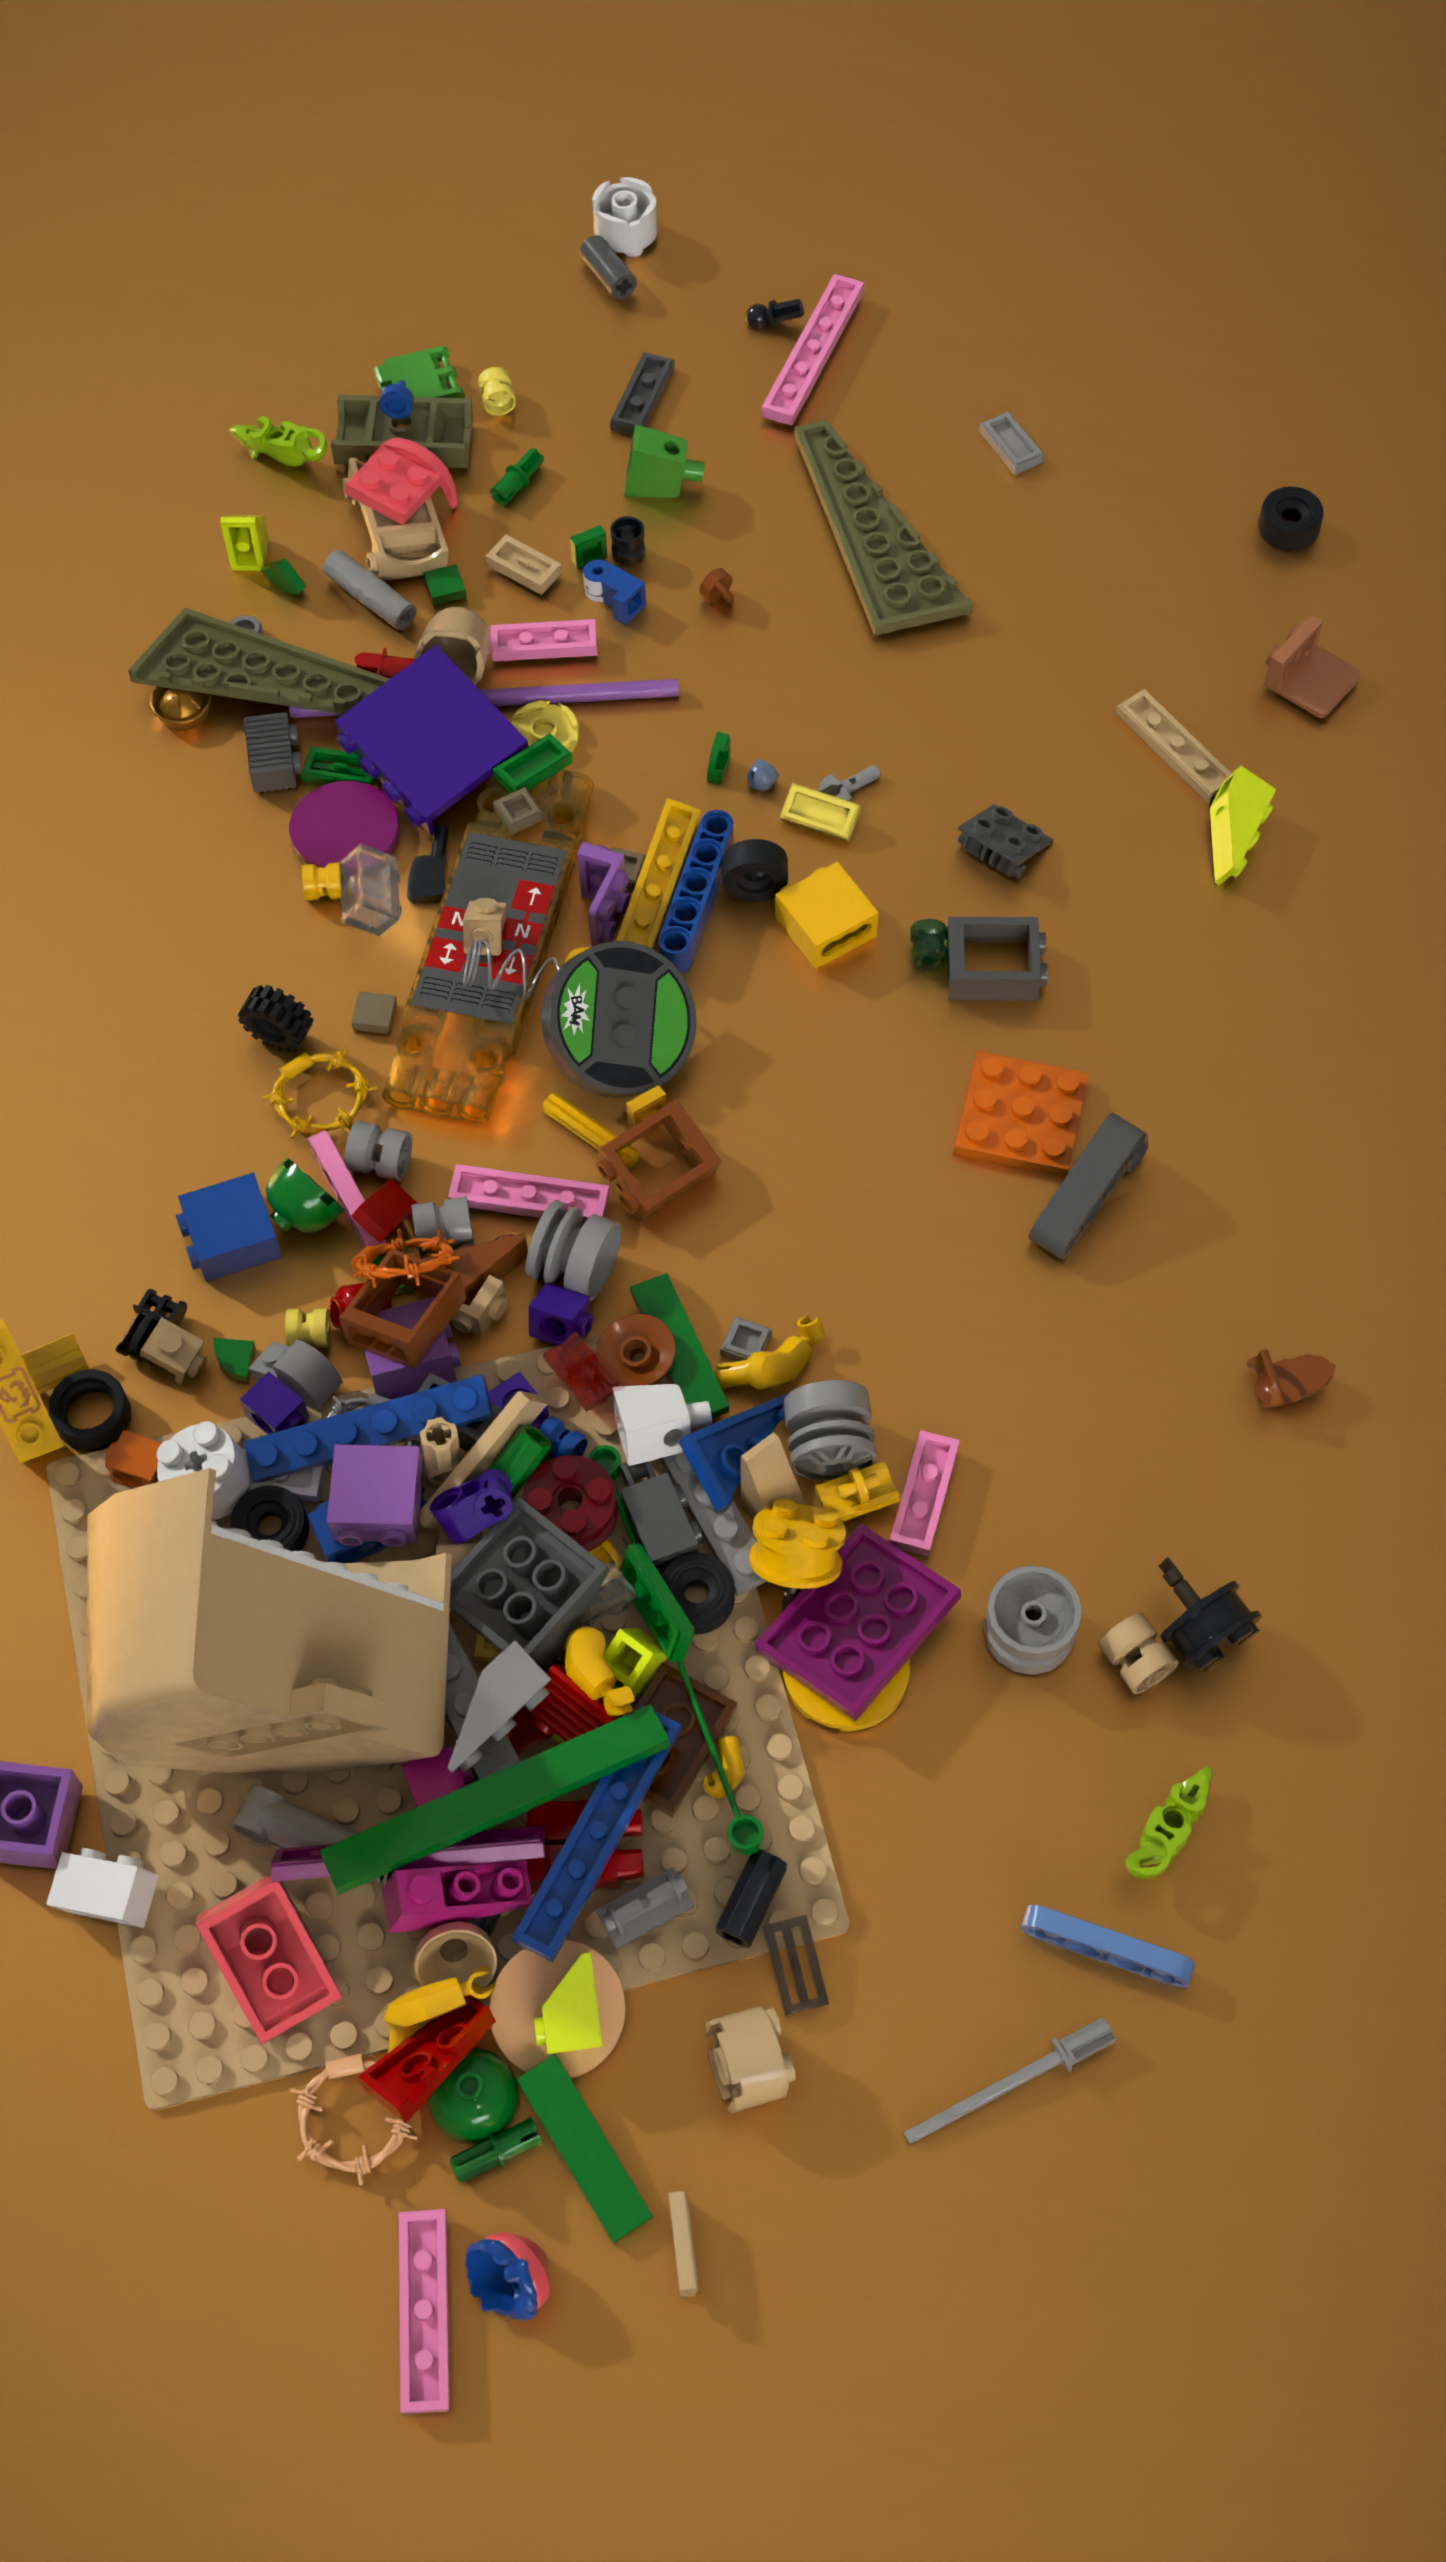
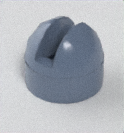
(762, 775)

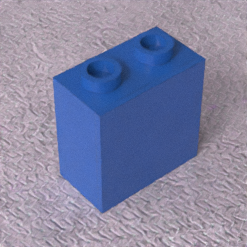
(227, 1227)

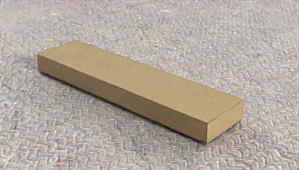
(1174, 744)
(520, 1410)

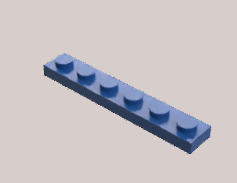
(377, 1424)
(588, 1852)

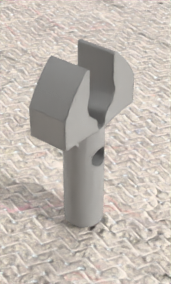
(844, 788)

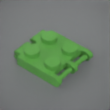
(421, 373)

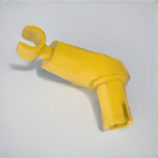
(777, 1367)
(589, 1670)
(428, 2002)

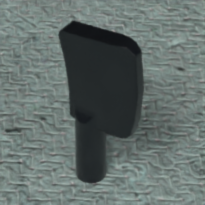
(428, 872)

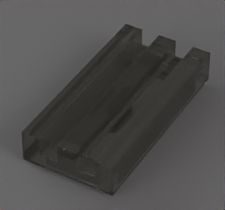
(804, 2002)

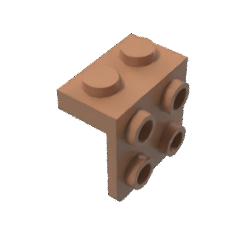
(1308, 672)

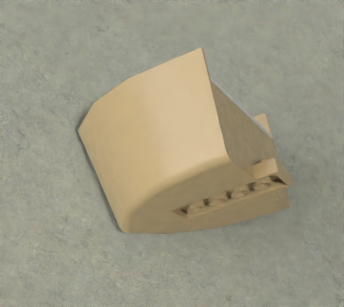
(254, 1652)

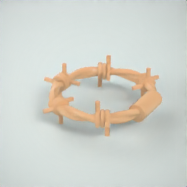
(314, 2149)

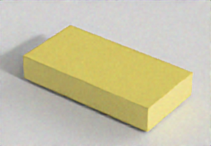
(820, 812)

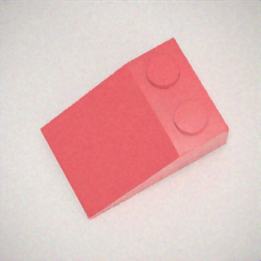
(268, 1957)

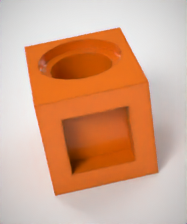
(133, 1460)

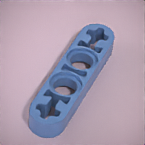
(1108, 1946)

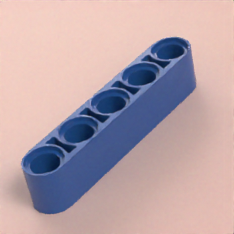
(710, 843)

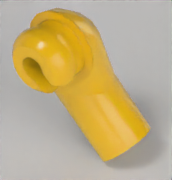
(732, 1764)

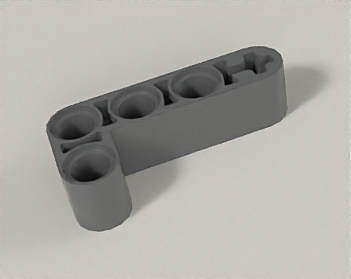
(1111, 1152)

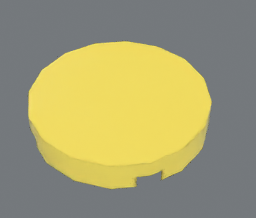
(542, 718)

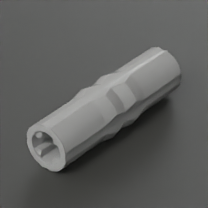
(369, 590)

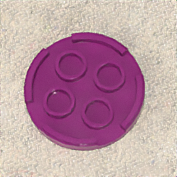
(339, 818)

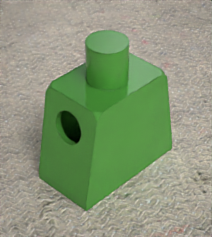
(659, 465)

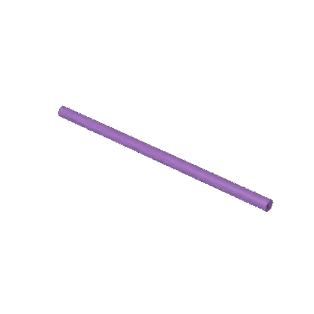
(557, 694)

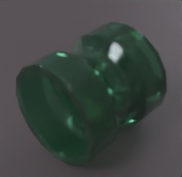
(928, 941)

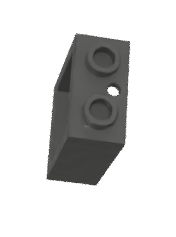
(995, 984)

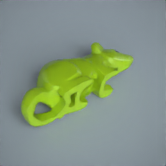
(285, 443)
(1170, 1826)

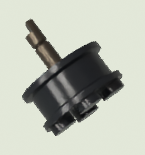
(1208, 1622)

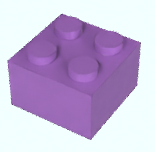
(36, 1813)

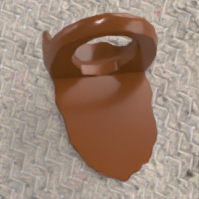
(1289, 1378)

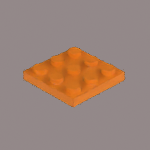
(1021, 1114)

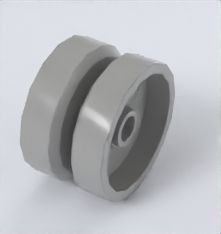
(1032, 1620)

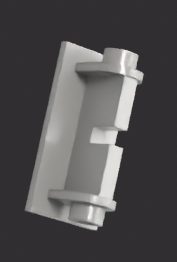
(645, 1907)

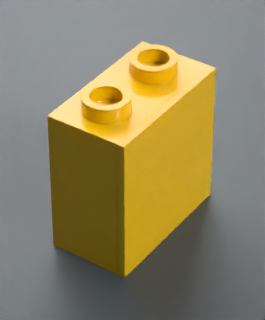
(826, 914)

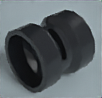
(627, 540)

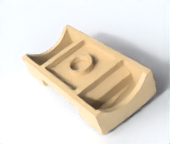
(402, 549)

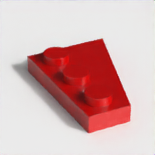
(426, 2058)

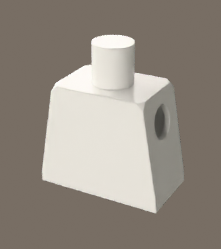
(654, 1420)

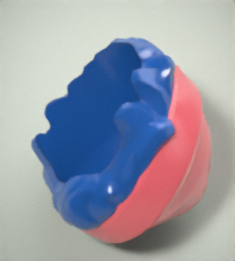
(508, 2275)

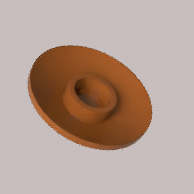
(637, 1335)

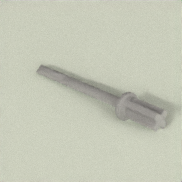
(1066, 2052)

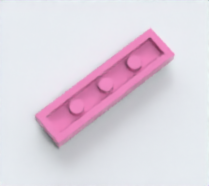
(525, 1193)
(424, 2312)

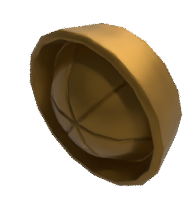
(180, 708)

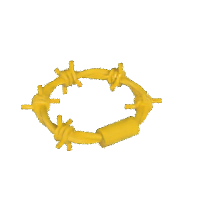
(300, 1064)

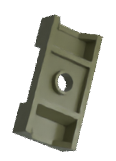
(434, 423)

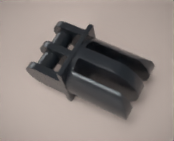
(145, 1322)

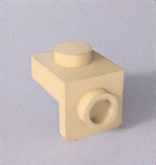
(484, 921)
(486, 1306)
(174, 1350)

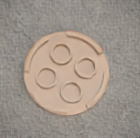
(525, 1987)

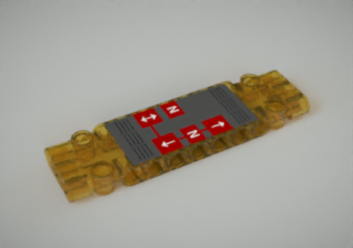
(467, 1026)

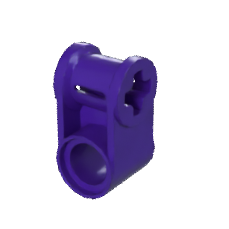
(472, 1506)

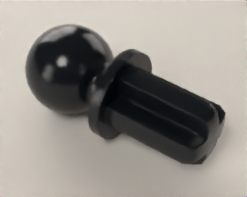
(760, 316)

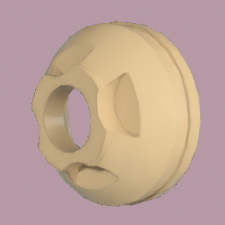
(434, 1966)

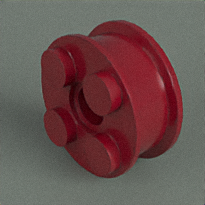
(575, 1480)

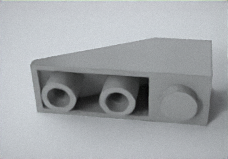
(501, 1692)

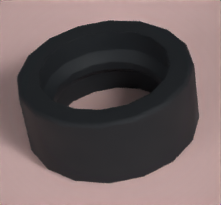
(77, 1385)

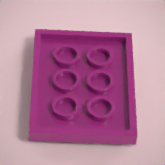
(862, 1626)

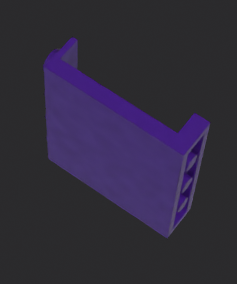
(428, 737)

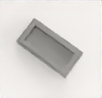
(1011, 443)

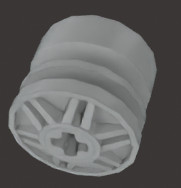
(573, 1250)
(829, 1429)

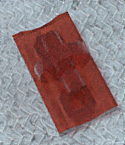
(581, 1372)

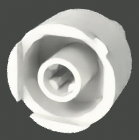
(625, 215)
(203, 1448)

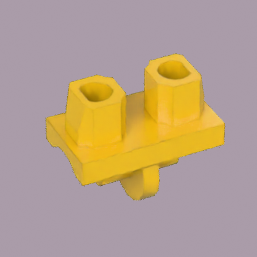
(859, 1491)

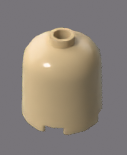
(461, 637)

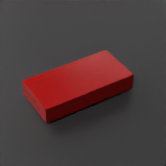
(384, 1210)

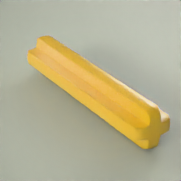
(585, 1127)

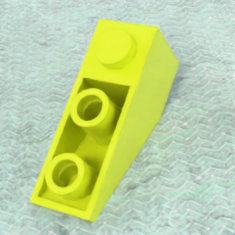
(1235, 817)

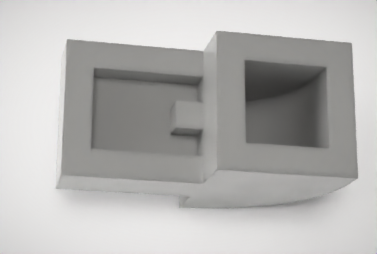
(300, 1369)

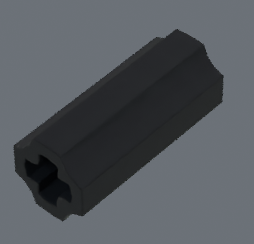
(751, 1898)

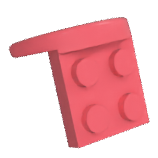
(400, 479)

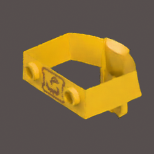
(22, 1383)

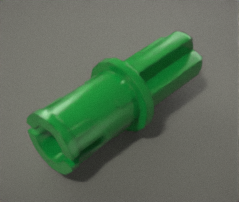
(516, 477)
(495, 2150)

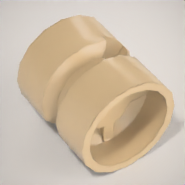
(1129, 1641)

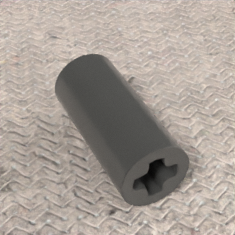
(608, 267)

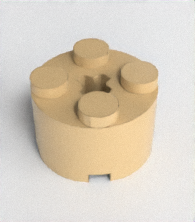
(749, 2058)

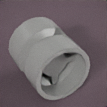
(365, 1147)
(451, 1219)

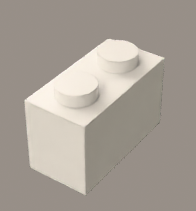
(103, 1888)

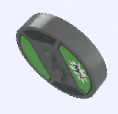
(618, 1019)

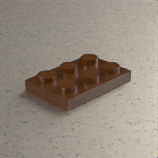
(690, 1750)

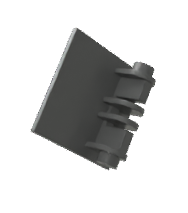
(1004, 838)

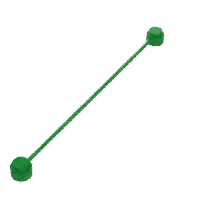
(744, 1831)

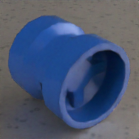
(563, 1440)

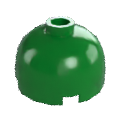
(299, 1200)
(476, 2098)

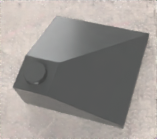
(526, 1585)

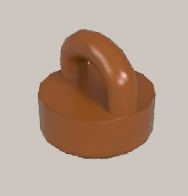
(717, 586)

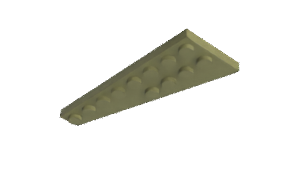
(882, 551)
(234, 662)

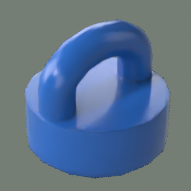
(396, 400)

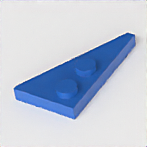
(718, 1448)

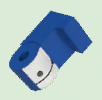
(614, 588)

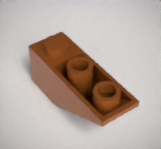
(484, 1259)

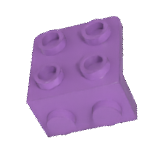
(604, 882)

